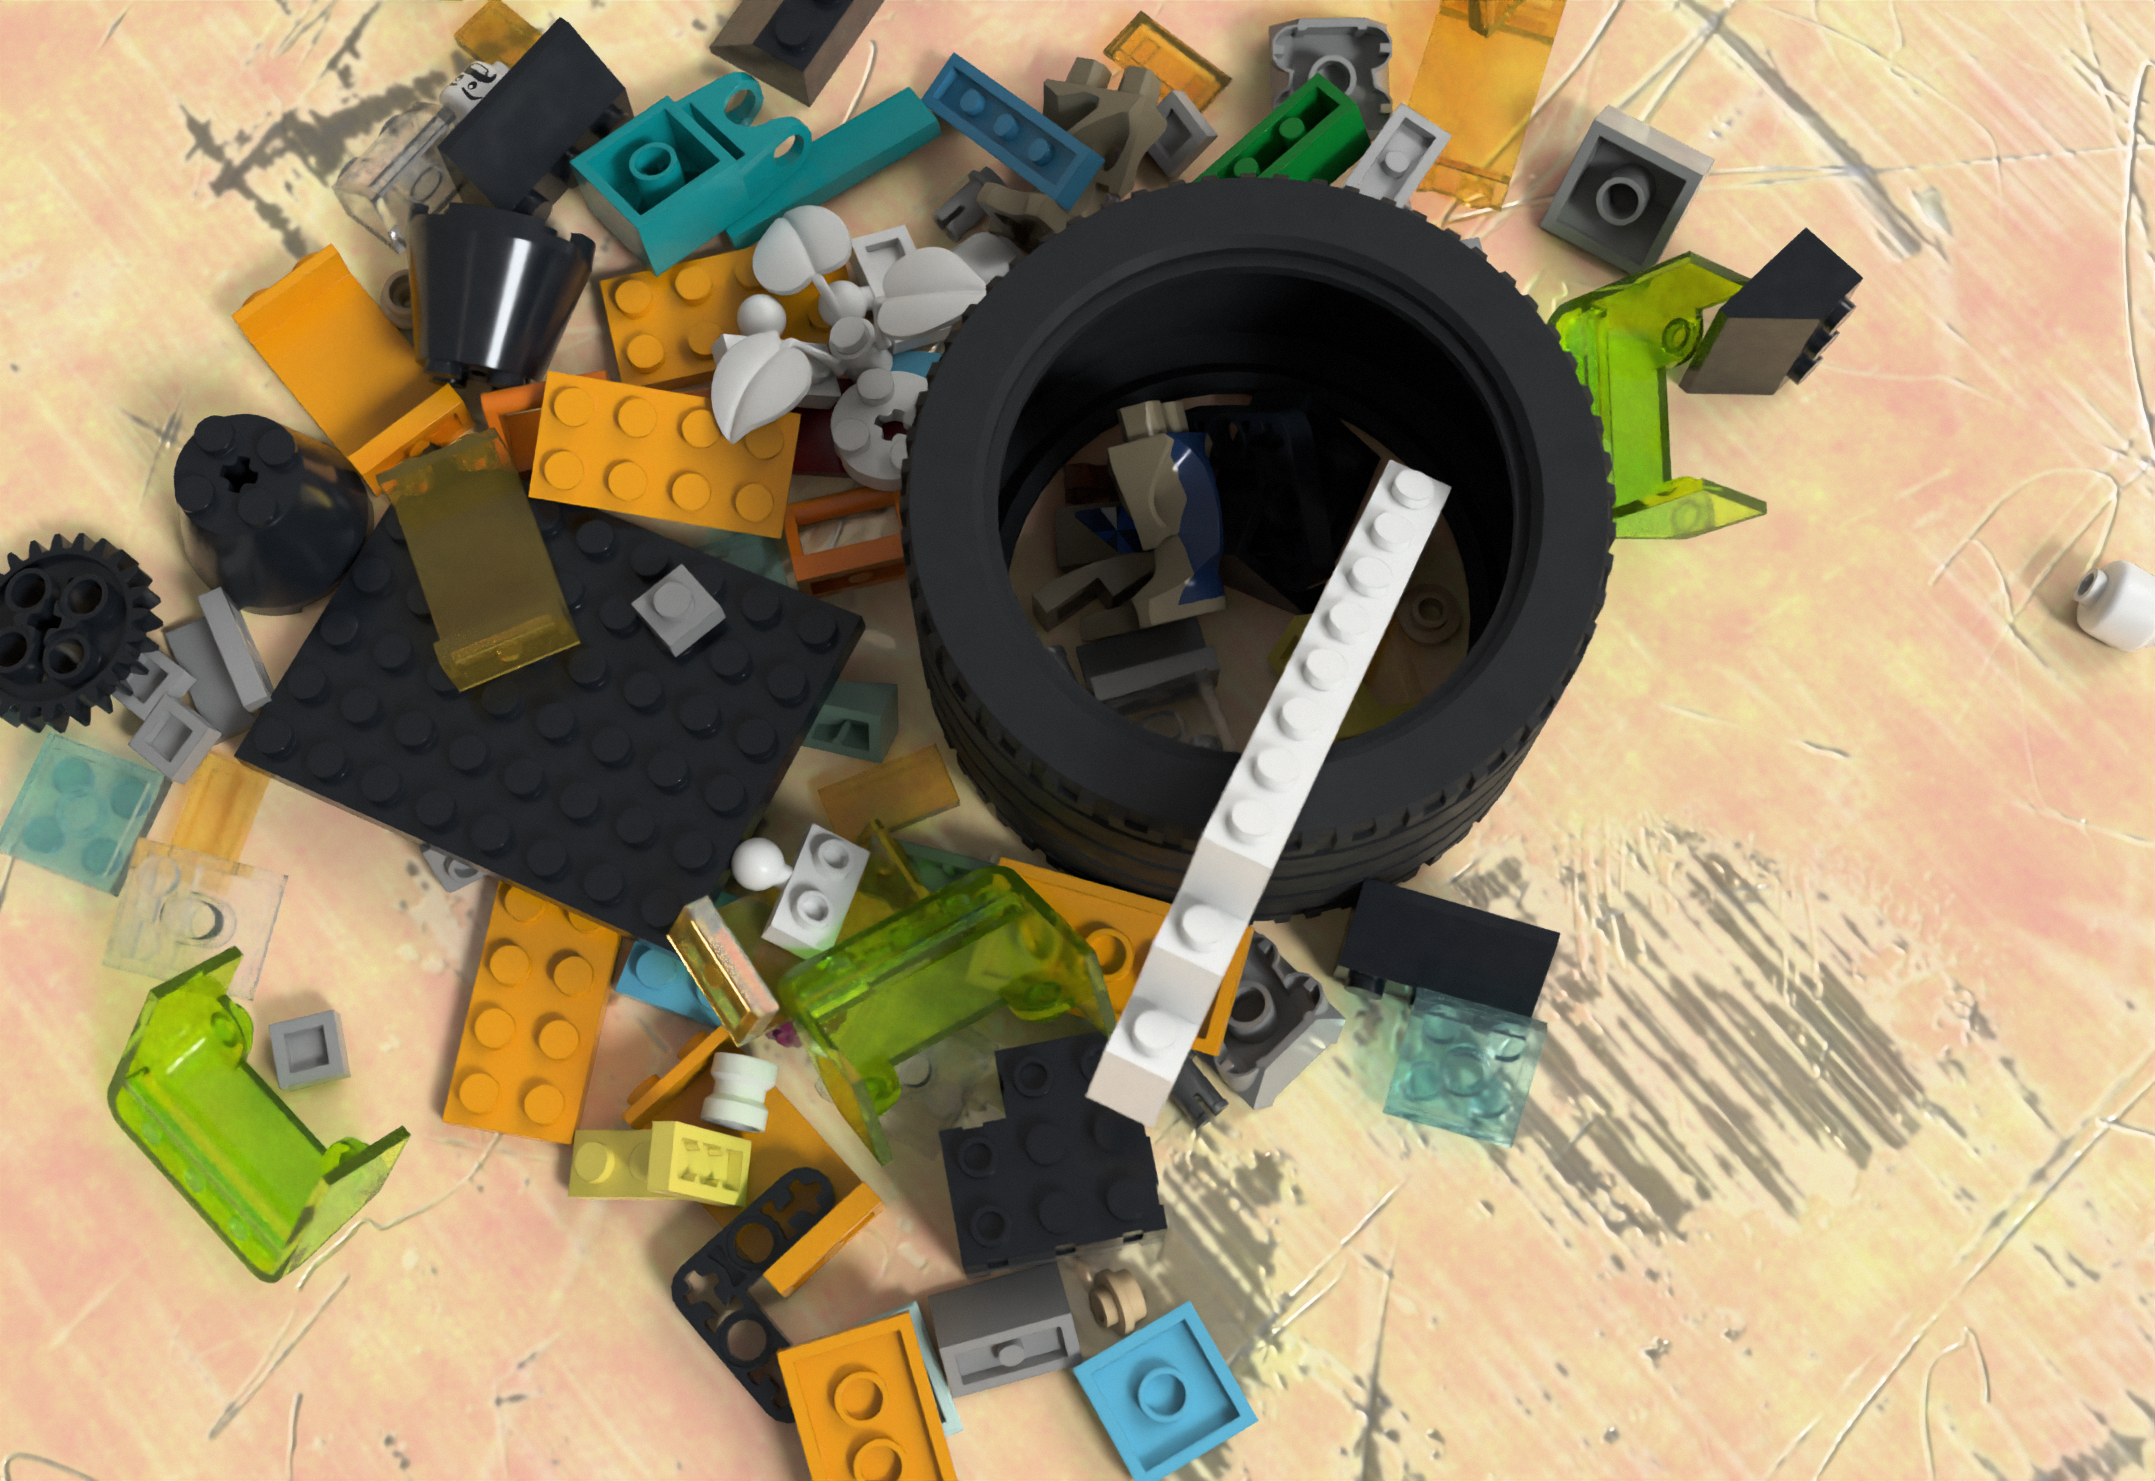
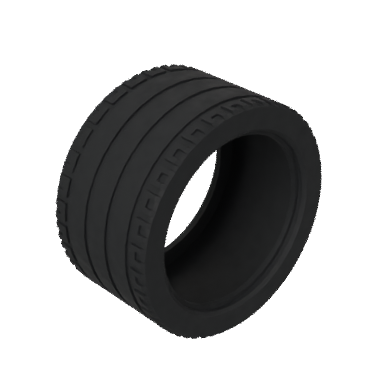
(1249, 295)

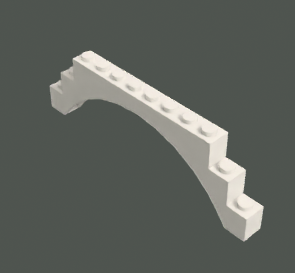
(1266, 796)

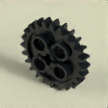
(67, 610)

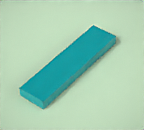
(843, 160)

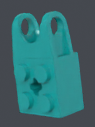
(688, 169)

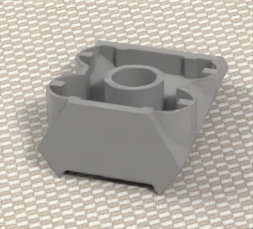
(1345, 52)
(1273, 1027)

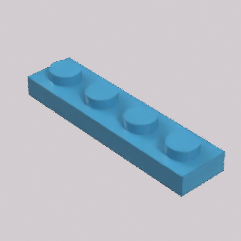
(1012, 131)

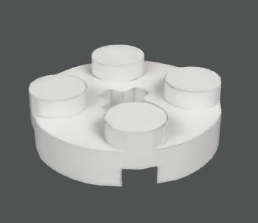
(858, 420)

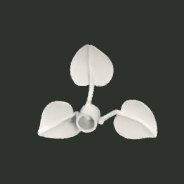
(766, 381)

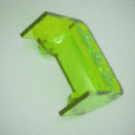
(1623, 347)
(929, 976)
(228, 1135)

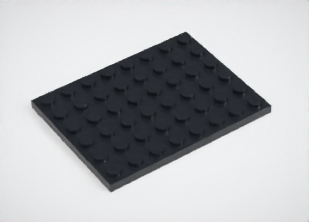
(584, 775)

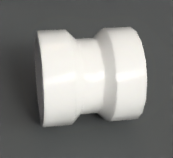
(739, 1092)

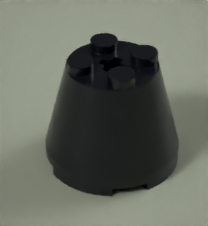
(490, 293)
(269, 513)

